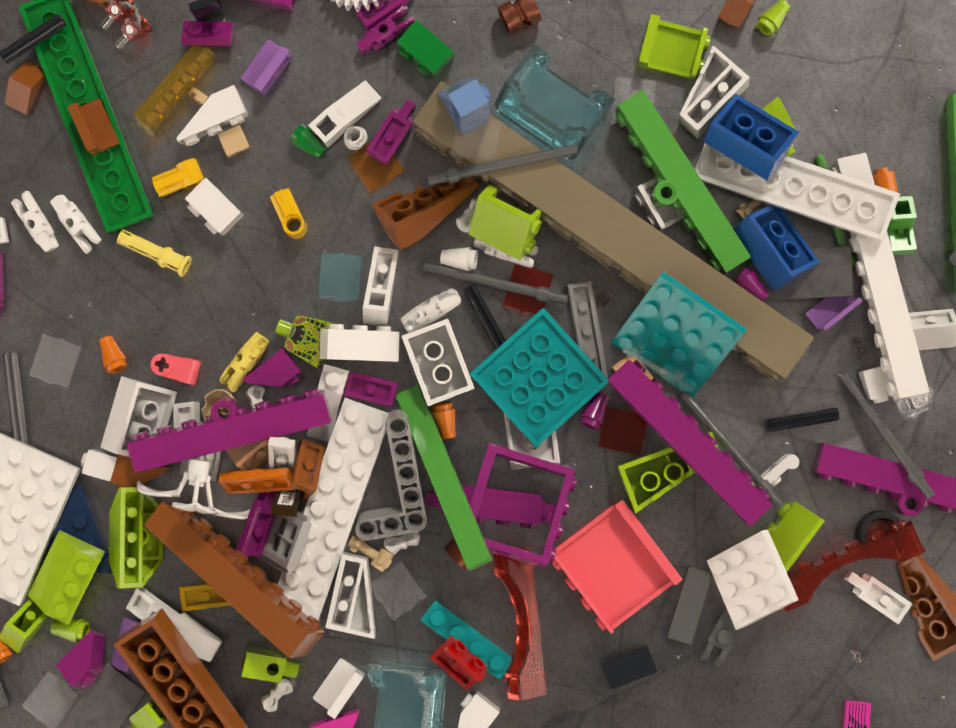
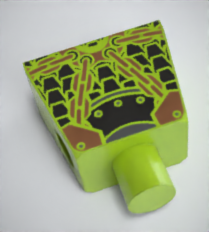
(303, 338)

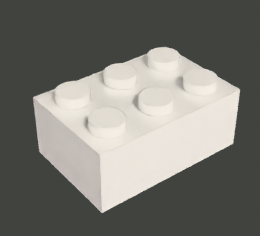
(438, 362)

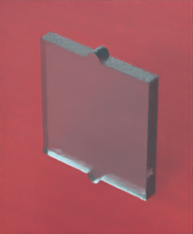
(340, 275)

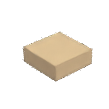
(234, 141)

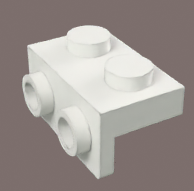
(657, 217)

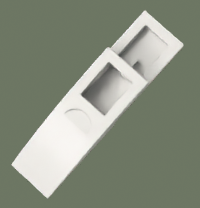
(199, 638)

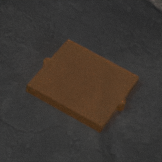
(373, 171)

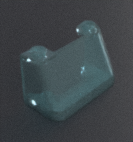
(550, 105)
(408, 695)

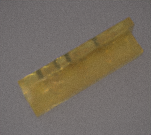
(175, 86)

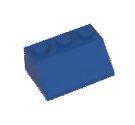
(750, 137)
(775, 246)

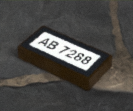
(286, 502)

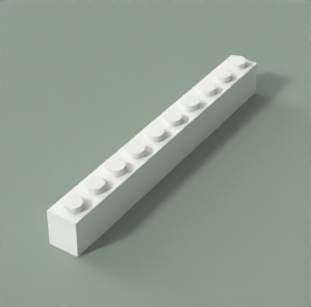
(886, 300)

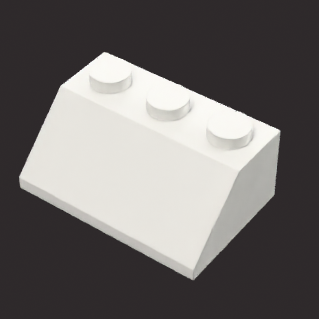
(135, 410)

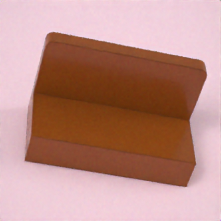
(94, 126)
(307, 467)

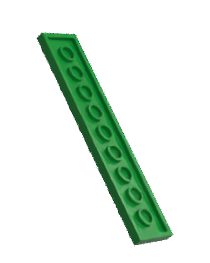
(76, 80)

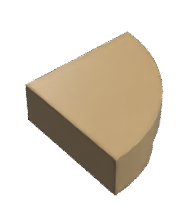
(197, 95)

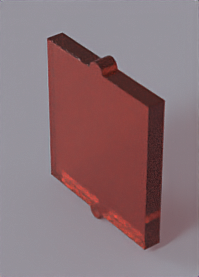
(529, 277)
(622, 431)

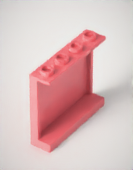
(614, 566)

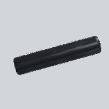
(32, 39)
(484, 315)
(802, 419)

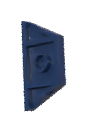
(81, 523)

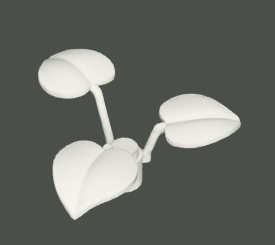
(197, 475)

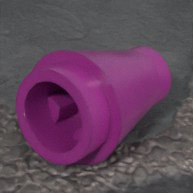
(750, 282)
(595, 411)

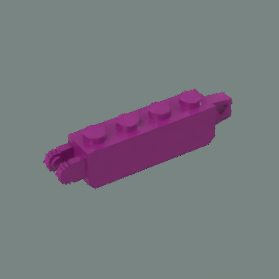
(505, 506)

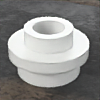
(353, 132)

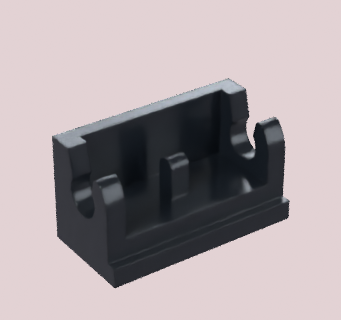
(206, 9)
(629, 667)

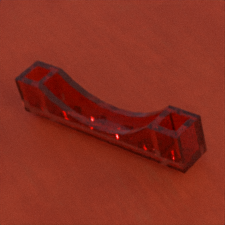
(895, 544)
(526, 671)

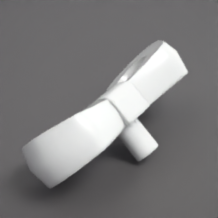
(464, 221)
(255, 394)
(394, 544)
(270, 701)

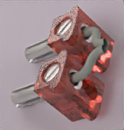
(133, 28)

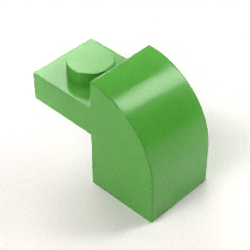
(901, 227)

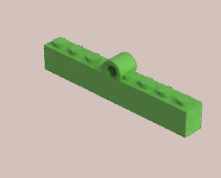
(681, 182)

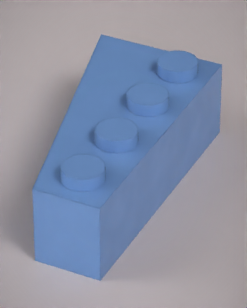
(467, 104)

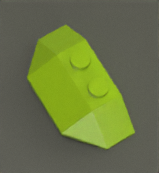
(132, 547)

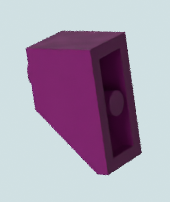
(276, 371)
(84, 661)

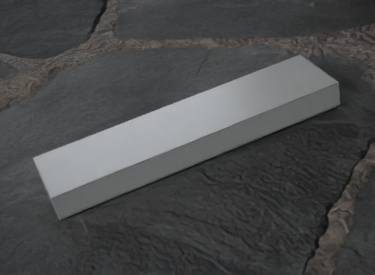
(586, 322)

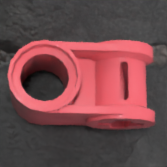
(180, 368)

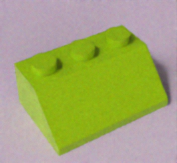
(793, 531)
(65, 576)

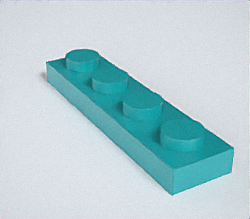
(447, 623)

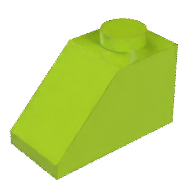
(23, 626)
(148, 716)

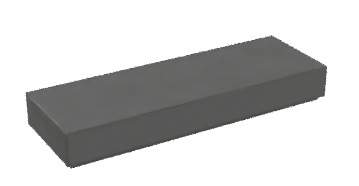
(689, 605)

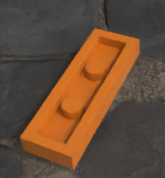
(256, 480)

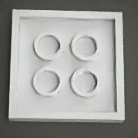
(752, 580)

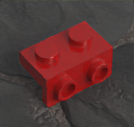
(459, 662)

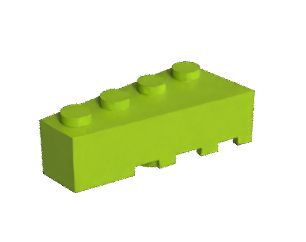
(652, 476)

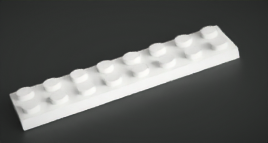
(806, 191)

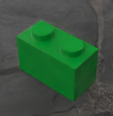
(424, 49)

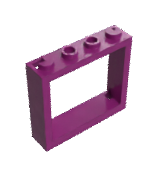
(561, 507)

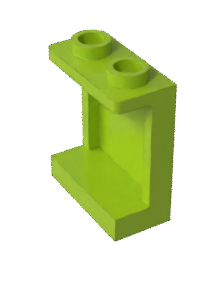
(673, 48)
(504, 225)

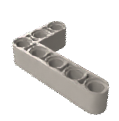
(404, 482)

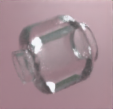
(917, 404)

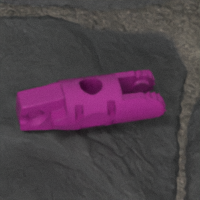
(376, 39)

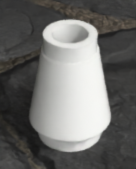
(460, 258)

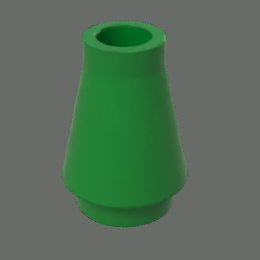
(306, 140)

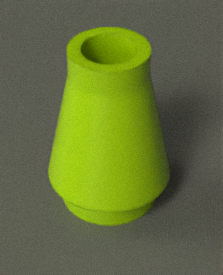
(772, 18)
(74, 631)

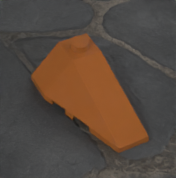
(415, 214)
(932, 606)

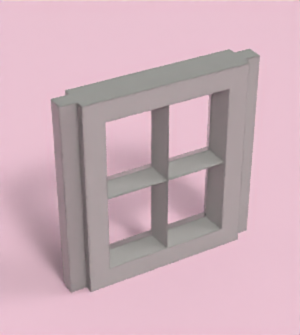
(277, 558)

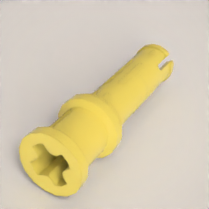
(164, 256)

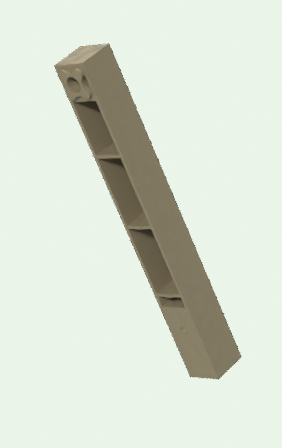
(621, 239)

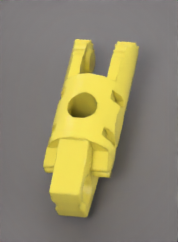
(244, 362)

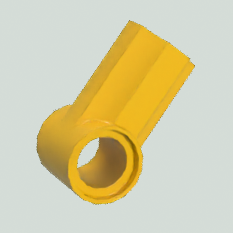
(184, 176)
(288, 212)

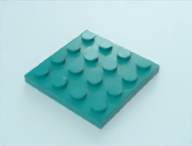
(679, 334)
(539, 377)

